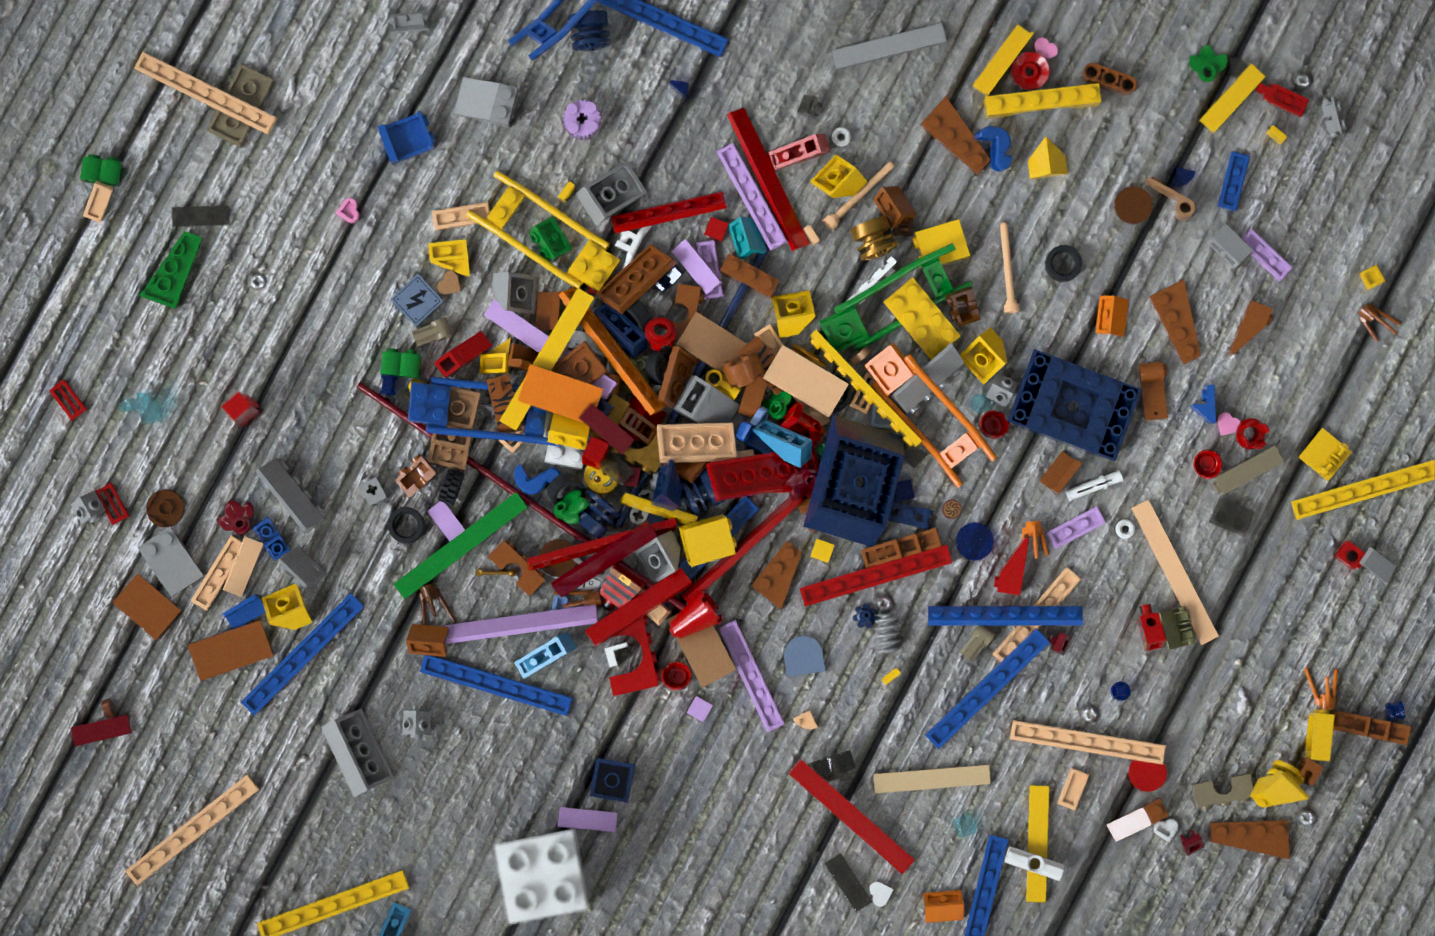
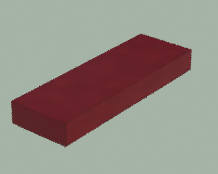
(606, 428)
(101, 730)

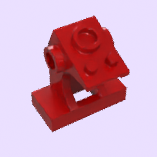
(802, 424)

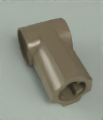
(437, 330)
(979, 639)

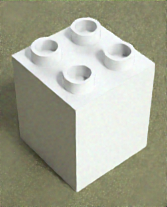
(542, 876)

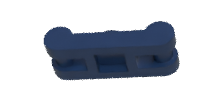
(908, 514)

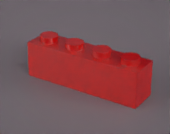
(241, 408)

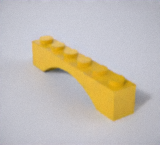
(1056, 98)

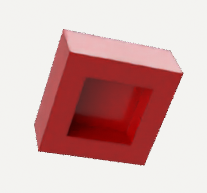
(716, 229)

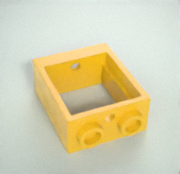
(1319, 735)

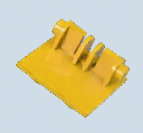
(1325, 454)

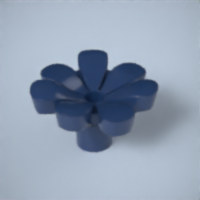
(860, 616)

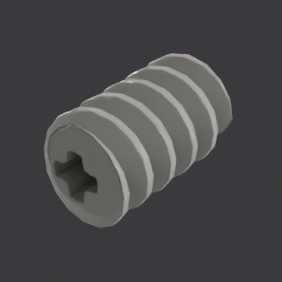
(887, 633)

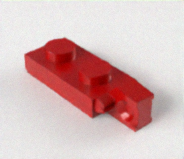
(1283, 98)

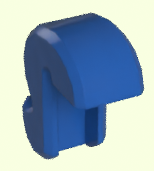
(1000, 145)
(746, 436)
(537, 484)

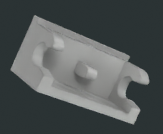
(1230, 246)

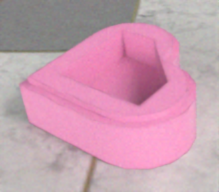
(1045, 48)
(348, 210)
(1227, 424)

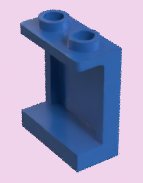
(407, 138)

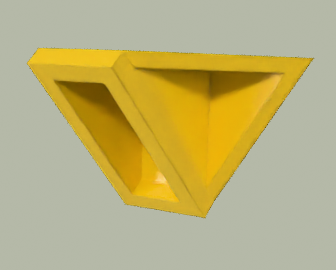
(1047, 161)
(496, 360)

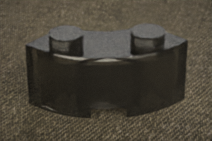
(835, 767)

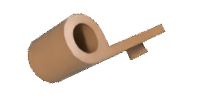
(1184, 207)

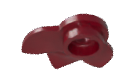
(802, 483)
(235, 515)

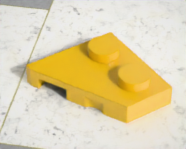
(451, 256)

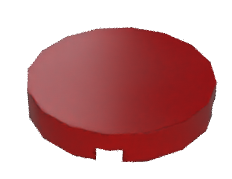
(1147, 775)

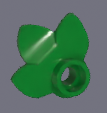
(1207, 61)
(777, 404)
(570, 507)

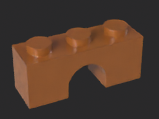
(749, 275)
(689, 297)
(505, 555)

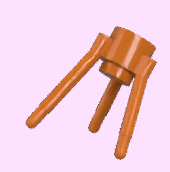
(1034, 529)
(1327, 700)

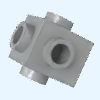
(1002, 390)
(88, 508)
(416, 723)

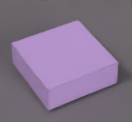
(699, 709)

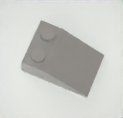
(486, 101)
(611, 193)
(170, 561)

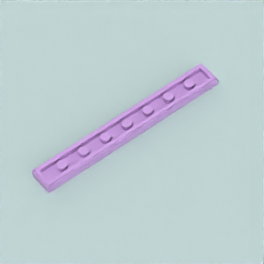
(535, 338)
(522, 624)

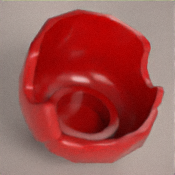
(993, 424)
(1207, 464)
(676, 676)

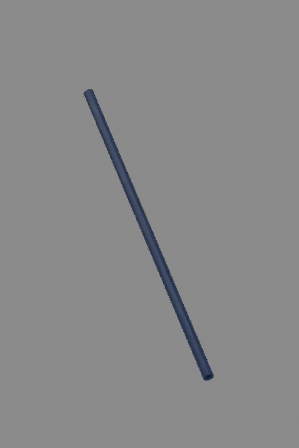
(699, 371)

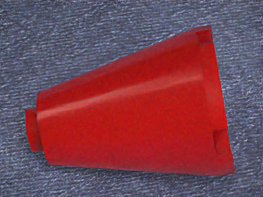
(696, 616)

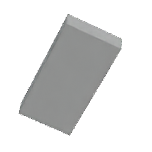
(1377, 565)

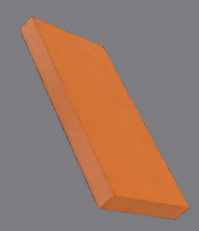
(558, 392)

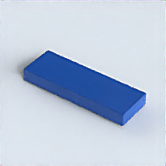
(1233, 181)

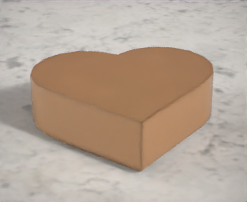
(449, 284)
(860, 356)

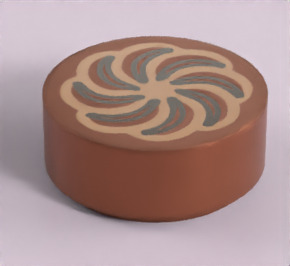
(951, 509)
(108, 708)

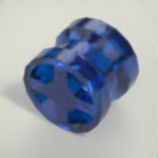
(1122, 689)
(1395, 710)

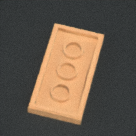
(805, 381)
(696, 442)

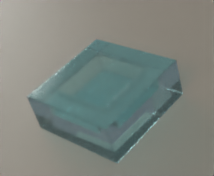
(964, 825)

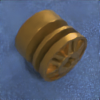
(873, 237)

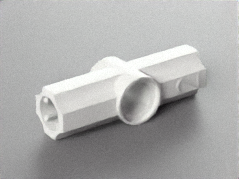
(1046, 867)

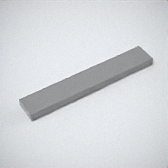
(888, 46)

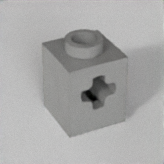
(380, 493)

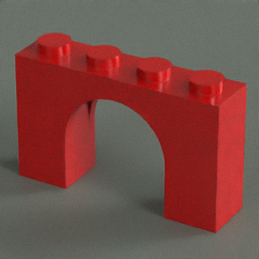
(644, 675)

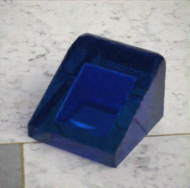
(680, 87)
(904, 491)

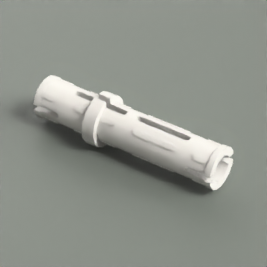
(1073, 493)

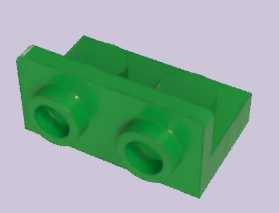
(549, 239)

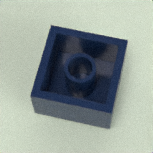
(612, 780)

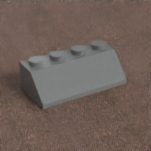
(938, 369)
(290, 495)
(357, 752)

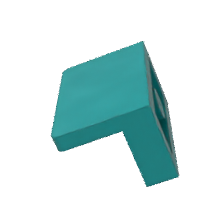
(746, 237)

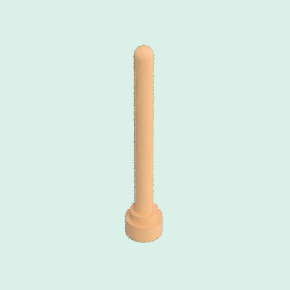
(832, 220)
(1011, 304)

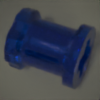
(388, 385)

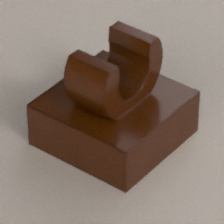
(905, 227)

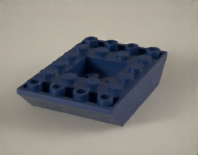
(1102, 402)
(836, 500)

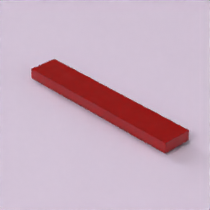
(669, 212)
(638, 607)

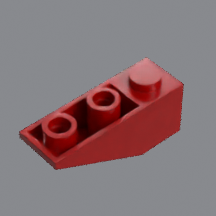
(462, 355)

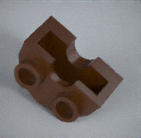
(963, 306)

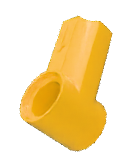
(723, 385)

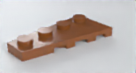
(953, 133)
(1176, 316)
(1255, 836)

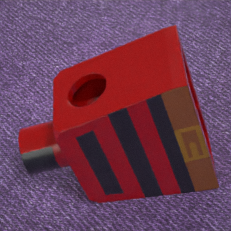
(619, 587)
(1152, 636)

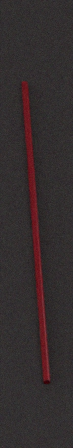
(506, 486)

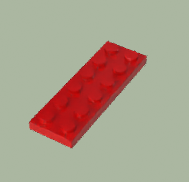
(753, 475)

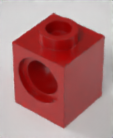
(595, 453)
(1342, 552)

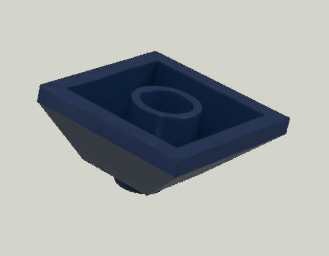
(667, 487)

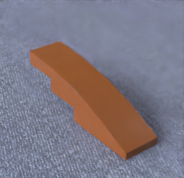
(901, 547)
(1371, 727)

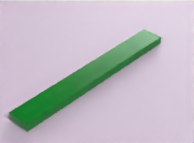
(460, 545)

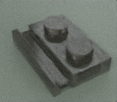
(1231, 517)

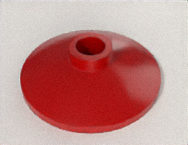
(1032, 61)

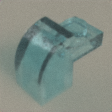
(148, 407)

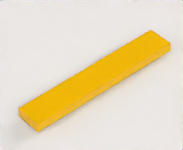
(1037, 841)

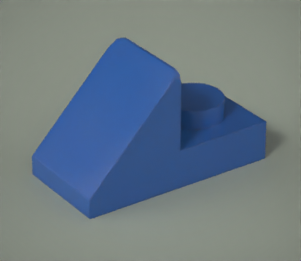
(1206, 410)

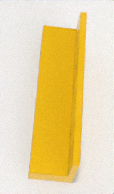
(1002, 60)

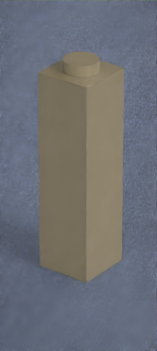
(1247, 471)

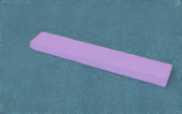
(751, 196)
(751, 676)

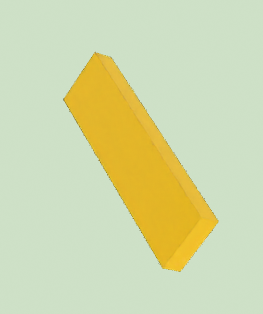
(1232, 98)
(645, 505)

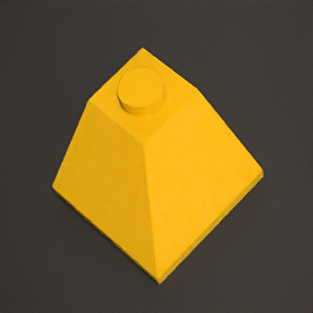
(839, 178)
(793, 312)
(985, 355)
(287, 608)
(1277, 790)

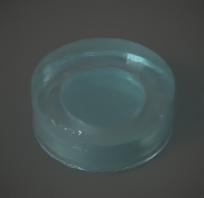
(979, 403)

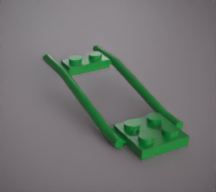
(846, 326)

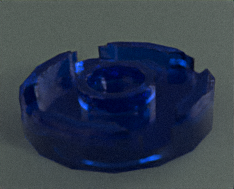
(974, 541)

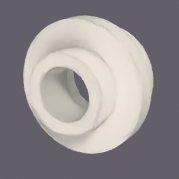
(845, 132)
(1131, 529)

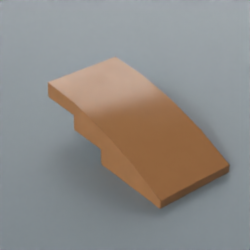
(710, 342)
(462, 413)
(706, 655)

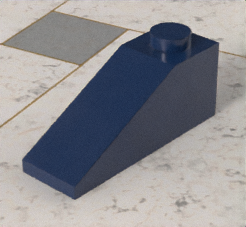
(623, 330)

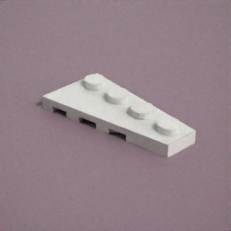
(882, 272)

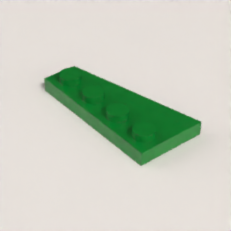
(174, 271)

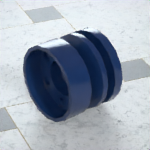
(589, 34)
(699, 492)
(595, 514)

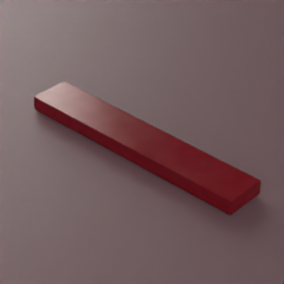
(604, 559)

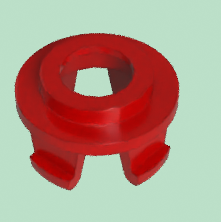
(658, 341)
(1259, 434)

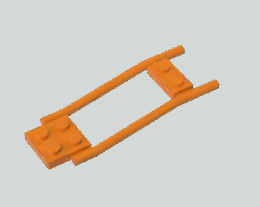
(890, 372)

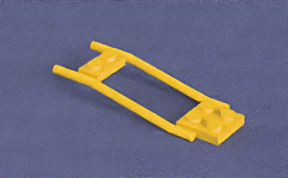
(592, 265)

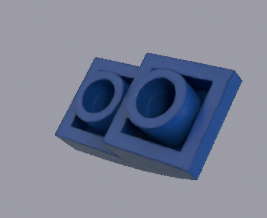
(271, 538)

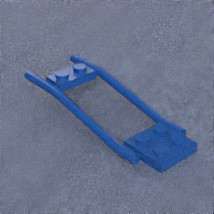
(546, 35)
(431, 403)

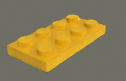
(921, 318)

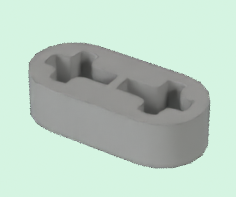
(644, 514)

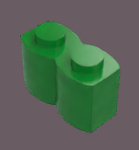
(101, 170)
(400, 364)

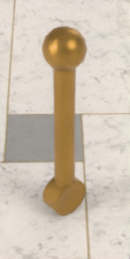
(479, 572)

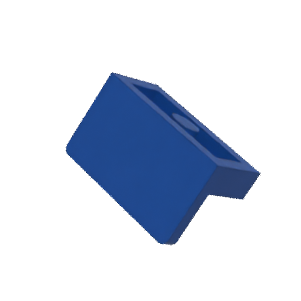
(245, 611)

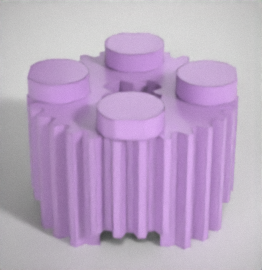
(577, 110)

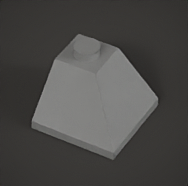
(515, 292)
(659, 557)

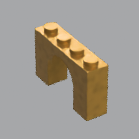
(646, 456)

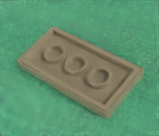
(249, 87)

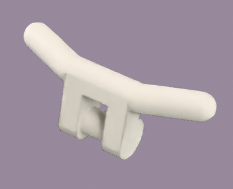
(637, 239)

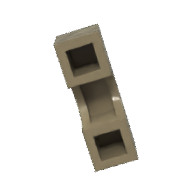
(1206, 796)

